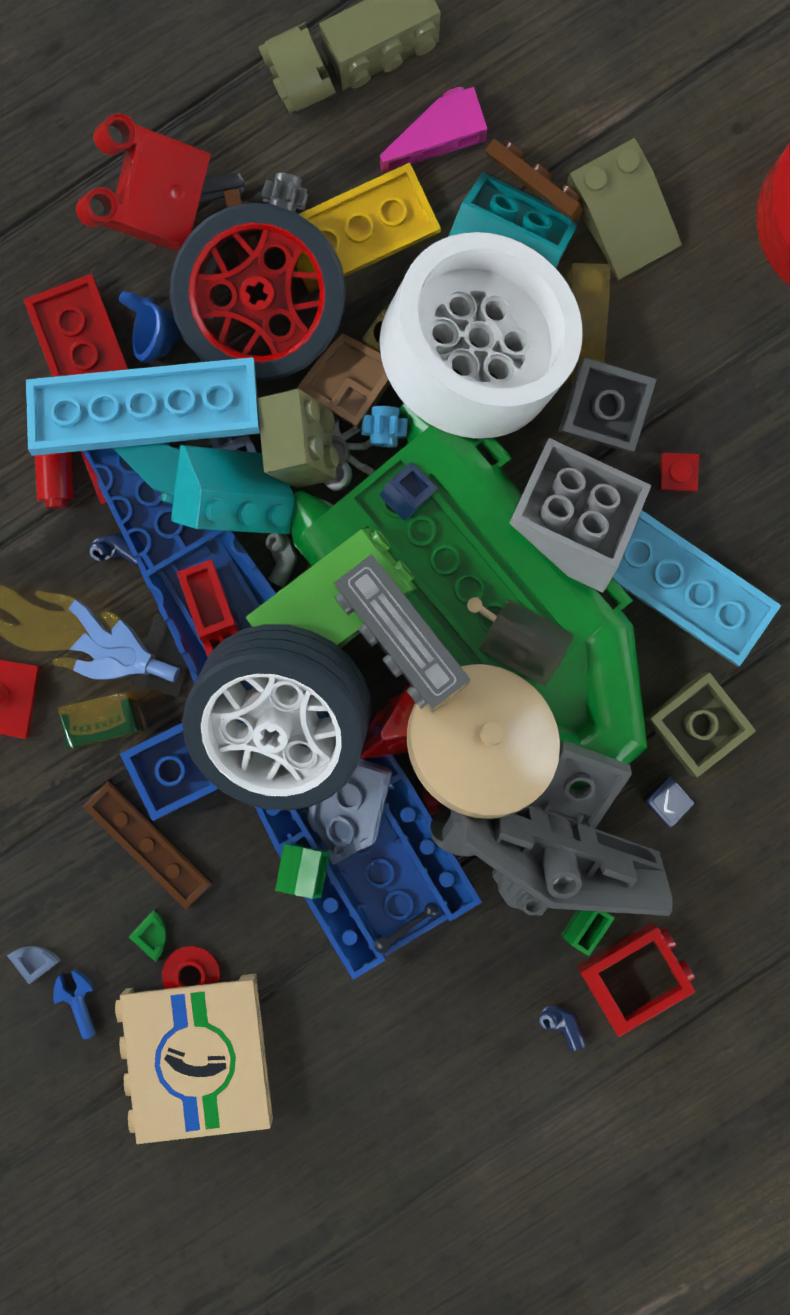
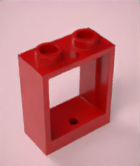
(620, 950)

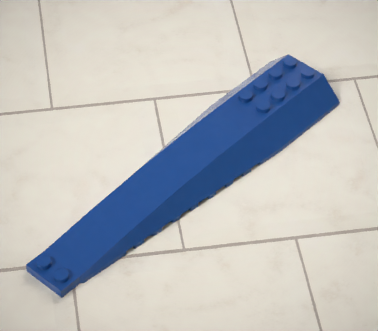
(378, 885)

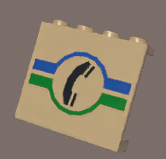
(194, 1060)

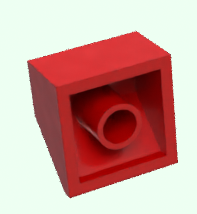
(389, 728)

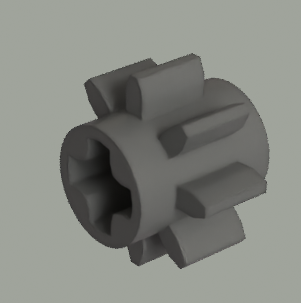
(285, 192)

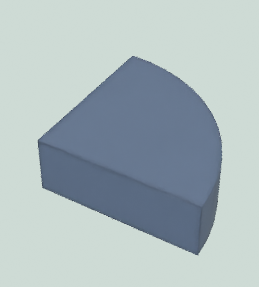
(33, 961)

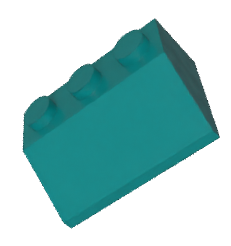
(509, 212)
(229, 492)

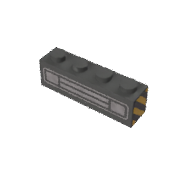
(402, 634)

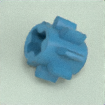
(384, 426)

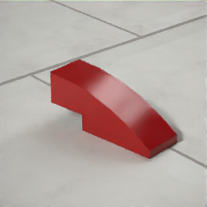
(208, 604)

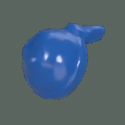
(154, 328)

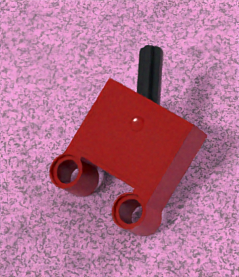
(156, 186)

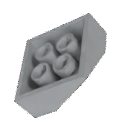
(579, 513)

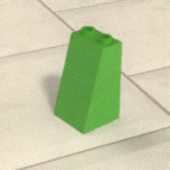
(310, 597)

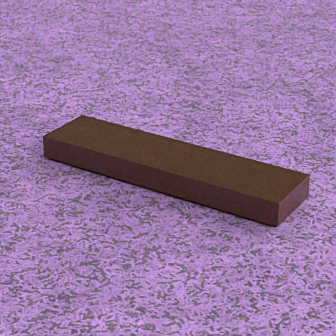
(147, 844)

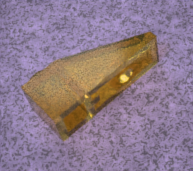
(591, 290)

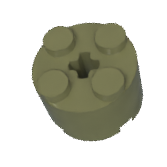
(297, 68)

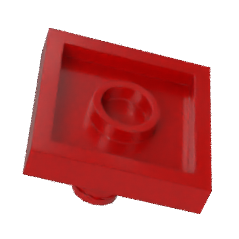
(17, 697)

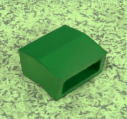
(302, 871)
(587, 929)

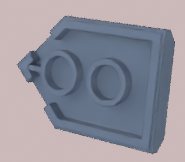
(354, 813)

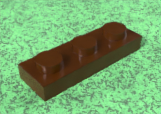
(535, 179)

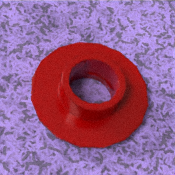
(190, 956)

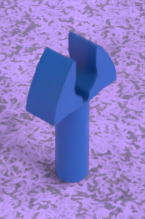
(76, 1001)

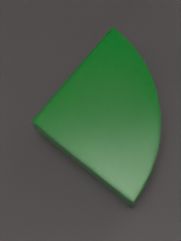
(151, 935)

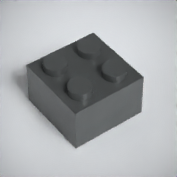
(607, 405)

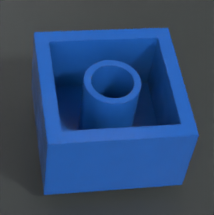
(165, 773)

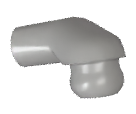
(284, 556)

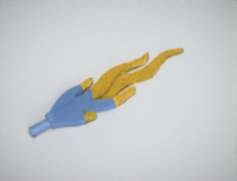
(78, 629)

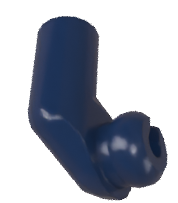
(111, 547)
(566, 1022)

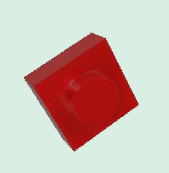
(678, 472)

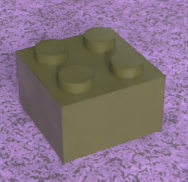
(297, 438)
(700, 724)

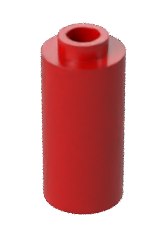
(54, 479)

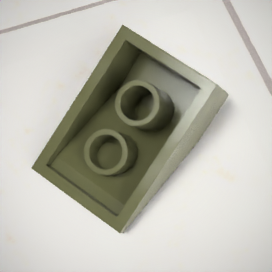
(625, 209)

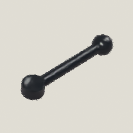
(383, 944)

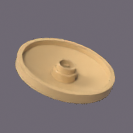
(486, 746)

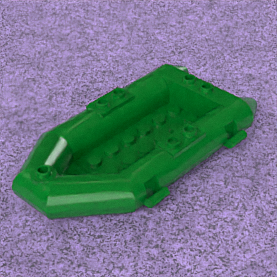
(468, 549)

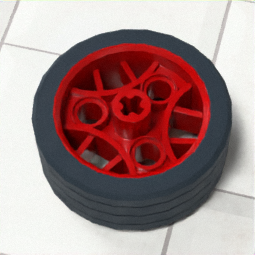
(193, 290)

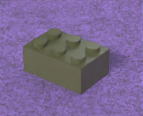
(377, 37)

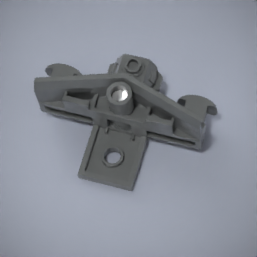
(554, 852)

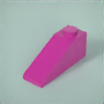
(444, 127)

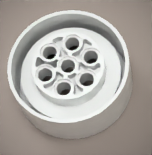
(531, 315)

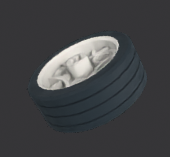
(291, 679)

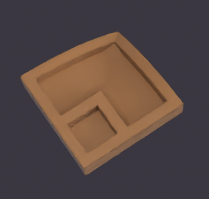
(347, 379)

